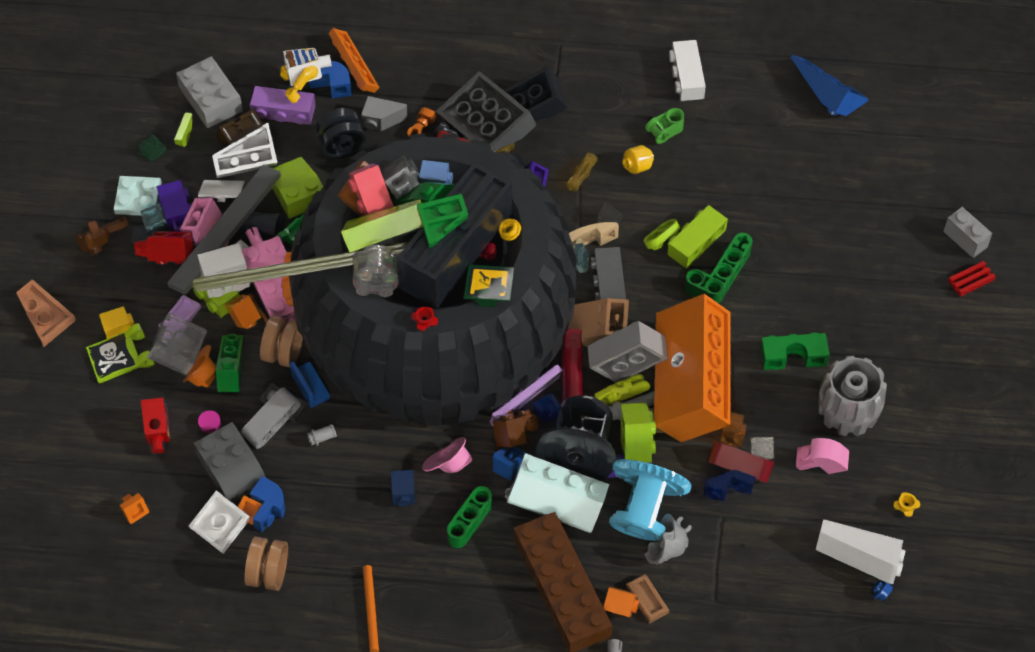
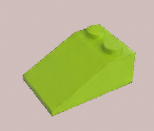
(296, 186)

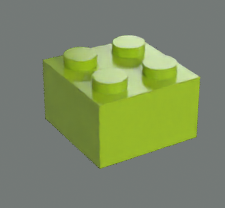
(637, 432)

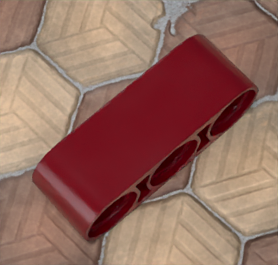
(740, 460)

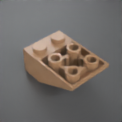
(599, 318)

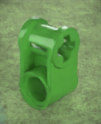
(666, 125)

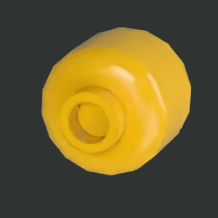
(637, 159)

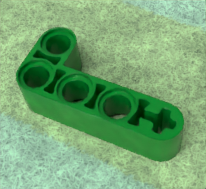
(725, 268)

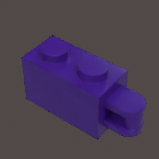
(174, 203)

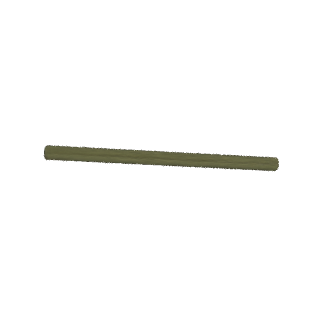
(282, 269)

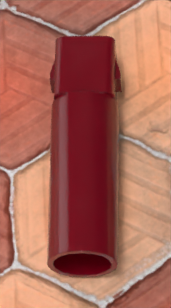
(572, 363)

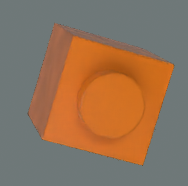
(243, 312)
(621, 602)

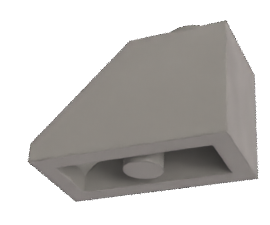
(382, 114)

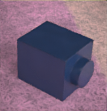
(403, 487)

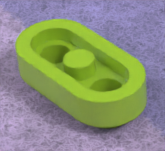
(661, 234)

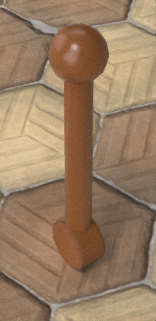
(258, 308)

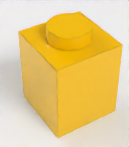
(116, 321)

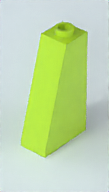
(381, 225)

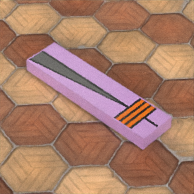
(528, 394)

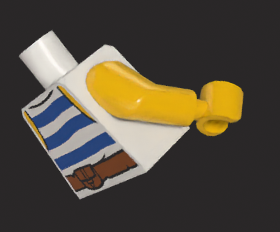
(300, 68)

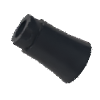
(267, 223)

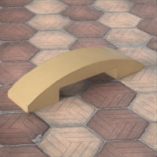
(600, 232)

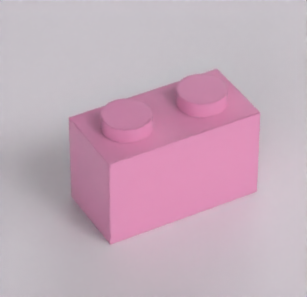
(201, 218)

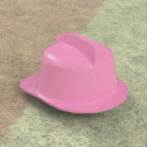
(449, 459)

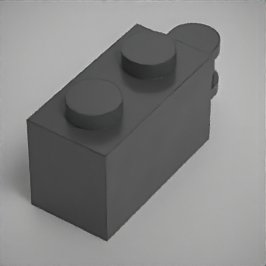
(401, 176)

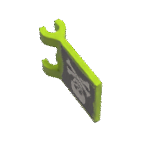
(118, 355)

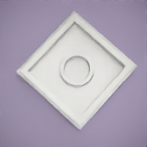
(219, 522)

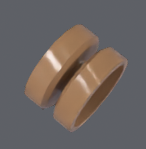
(280, 341)
(266, 563)

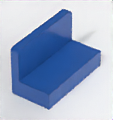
(309, 383)

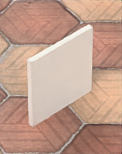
(221, 189)

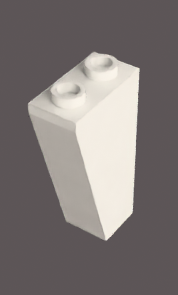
(862, 549)

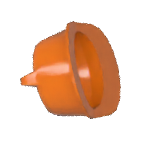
(203, 369)

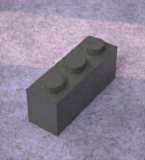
(608, 273)

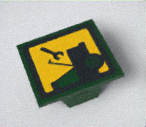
(489, 284)

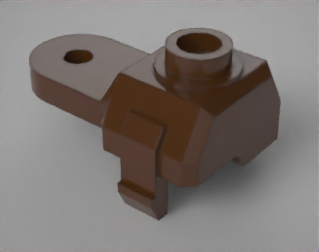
(98, 236)

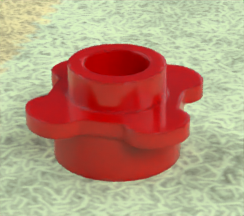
(424, 312)

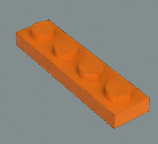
(354, 61)

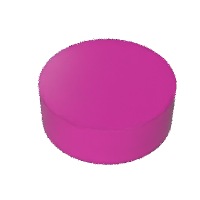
(209, 422)

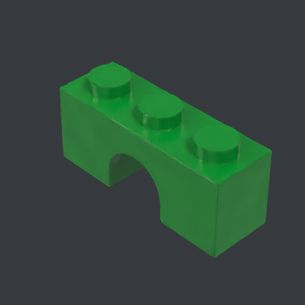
(811, 347)

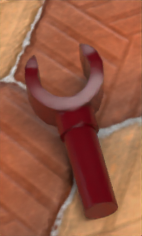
(489, 252)

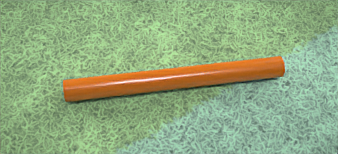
(370, 608)

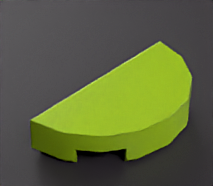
(184, 130)

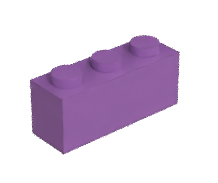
(274, 105)

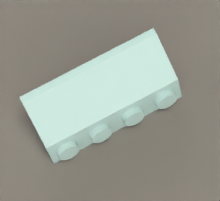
(551, 488)

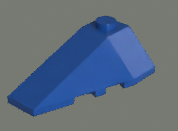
(829, 90)

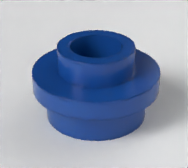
(881, 590)

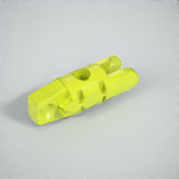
(623, 390)

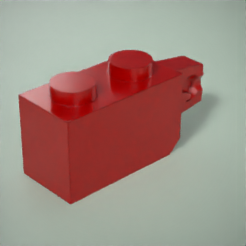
(166, 247)

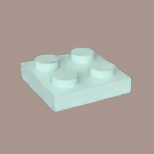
(136, 194)

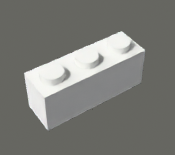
(687, 70)

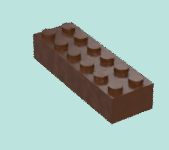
(562, 582)

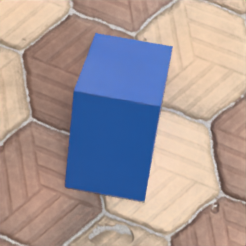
(507, 461)

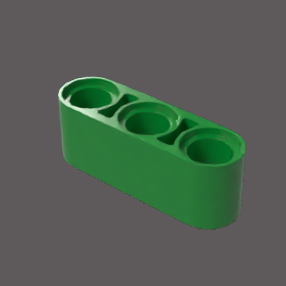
(469, 526)

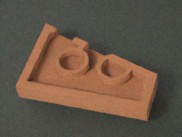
(44, 312)

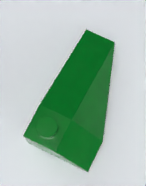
(425, 192)

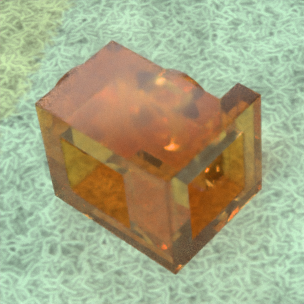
(735, 432)

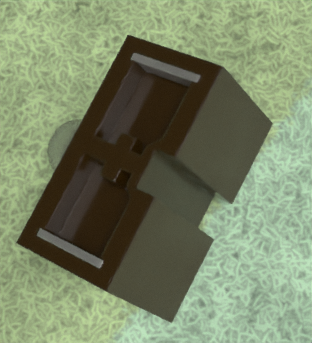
(232, 131)

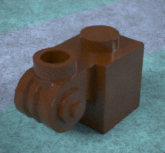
(511, 429)

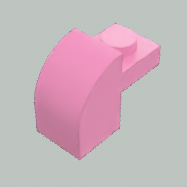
(823, 453)

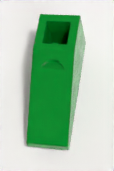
(230, 363)

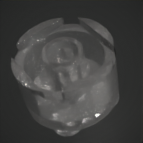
(375, 271)

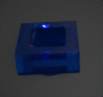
(547, 408)

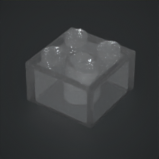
(177, 343)

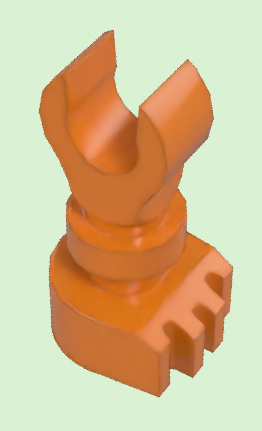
(424, 118)

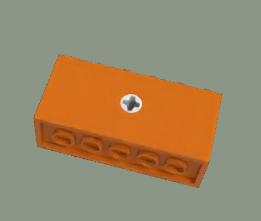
(695, 378)

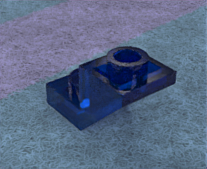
(718, 487)

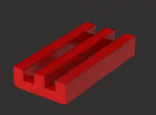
(961, 275)

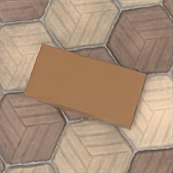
(650, 601)

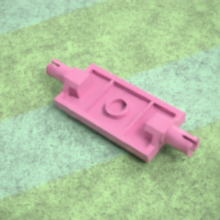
(263, 254)

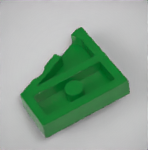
(441, 217)

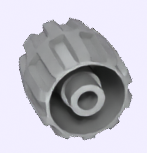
(852, 395)

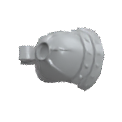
(672, 544)

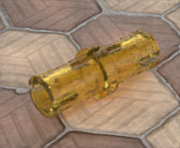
(586, 165)

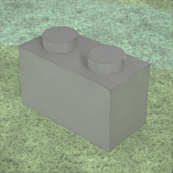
(967, 232)

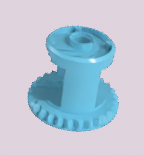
(649, 486)

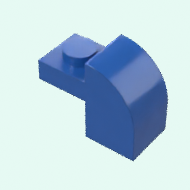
(337, 78)
(273, 503)

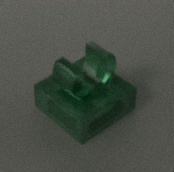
(152, 148)

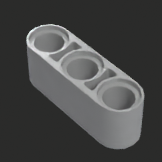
(270, 418)

